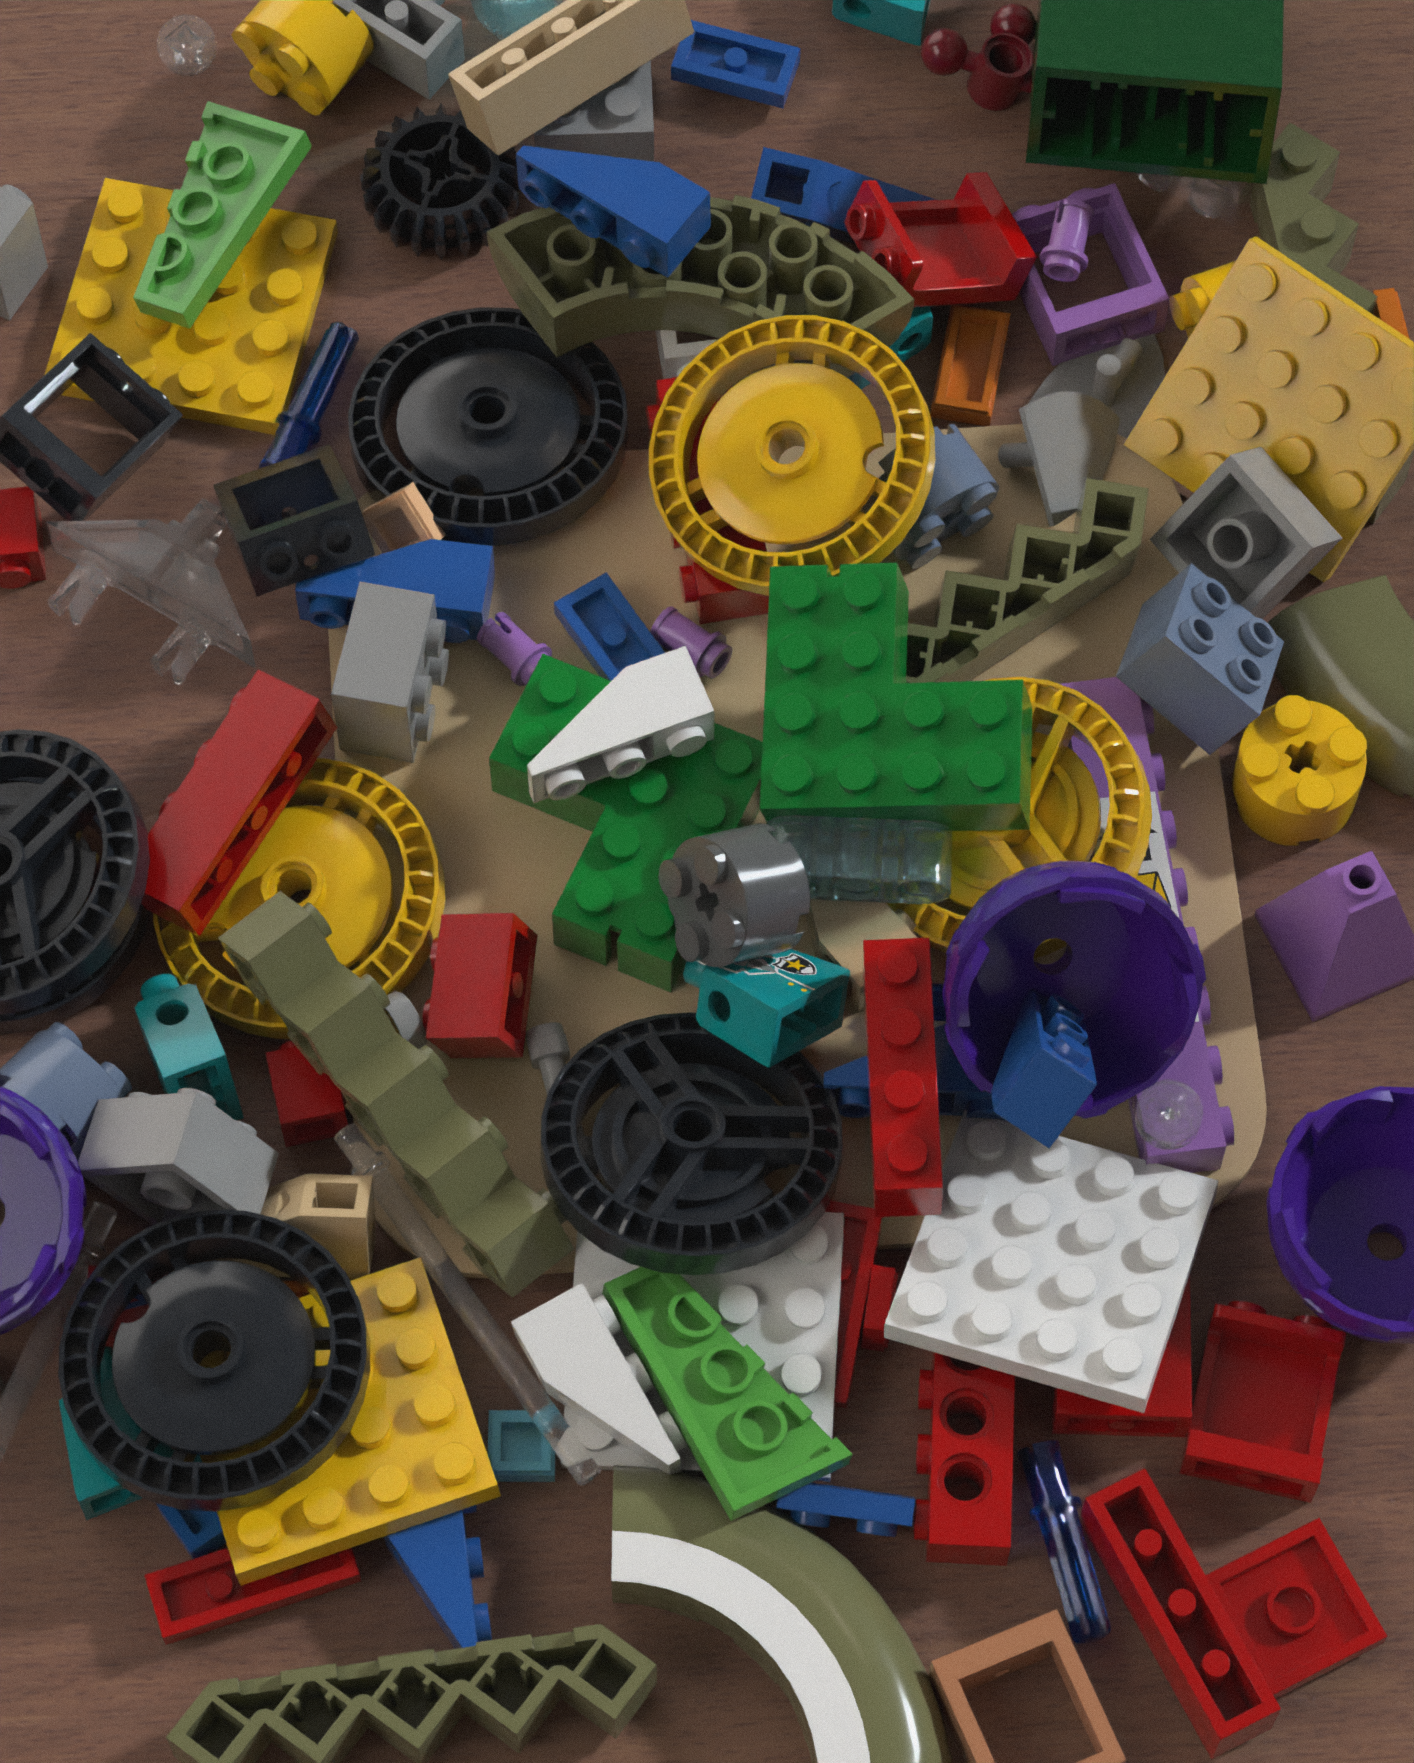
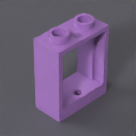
(1108, 319)

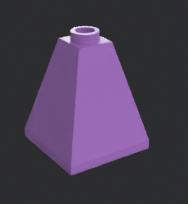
(1341, 936)

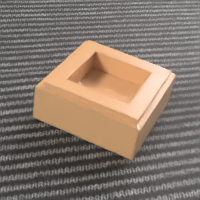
(401, 520)

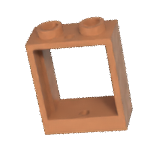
(1005, 1654)

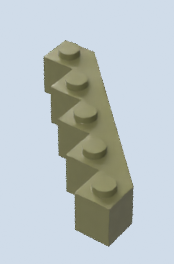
(1309, 231)
(1043, 582)
(397, 1092)
(418, 1699)

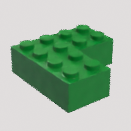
(861, 740)
(631, 820)

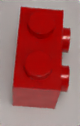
(480, 985)

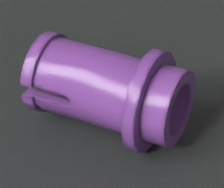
(1065, 254)
(512, 647)
(707, 650)

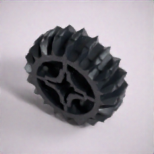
(459, 205)

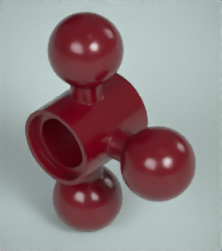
(999, 68)

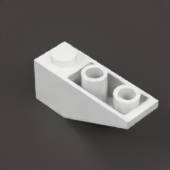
(637, 718)
(584, 1370)

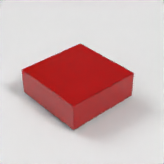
(879, 1301)

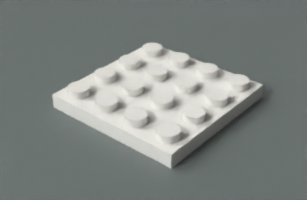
(1053, 1262)
(778, 1307)

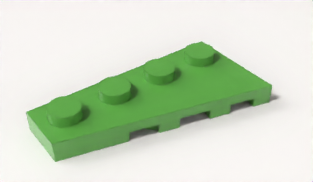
(224, 197)
(730, 1411)

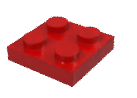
(1297, 1607)

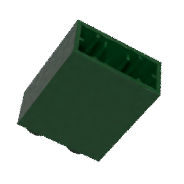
(1157, 86)

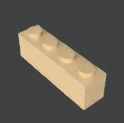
(561, 64)

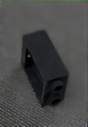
(53, 467)
(321, 520)

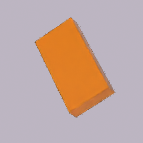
(970, 365)

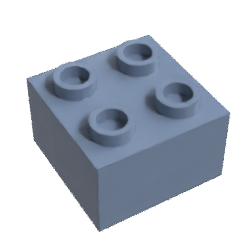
(1200, 659)

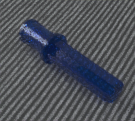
(300, 424)
(1065, 1541)

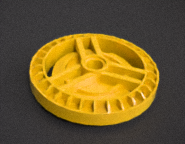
(766, 417)
(1062, 811)
(348, 885)

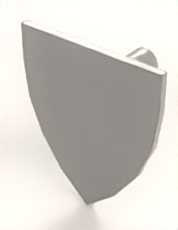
(1118, 376)
(1066, 443)

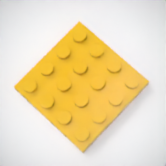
(247, 341)
(1291, 372)
(401, 1464)

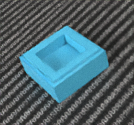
(518, 1448)

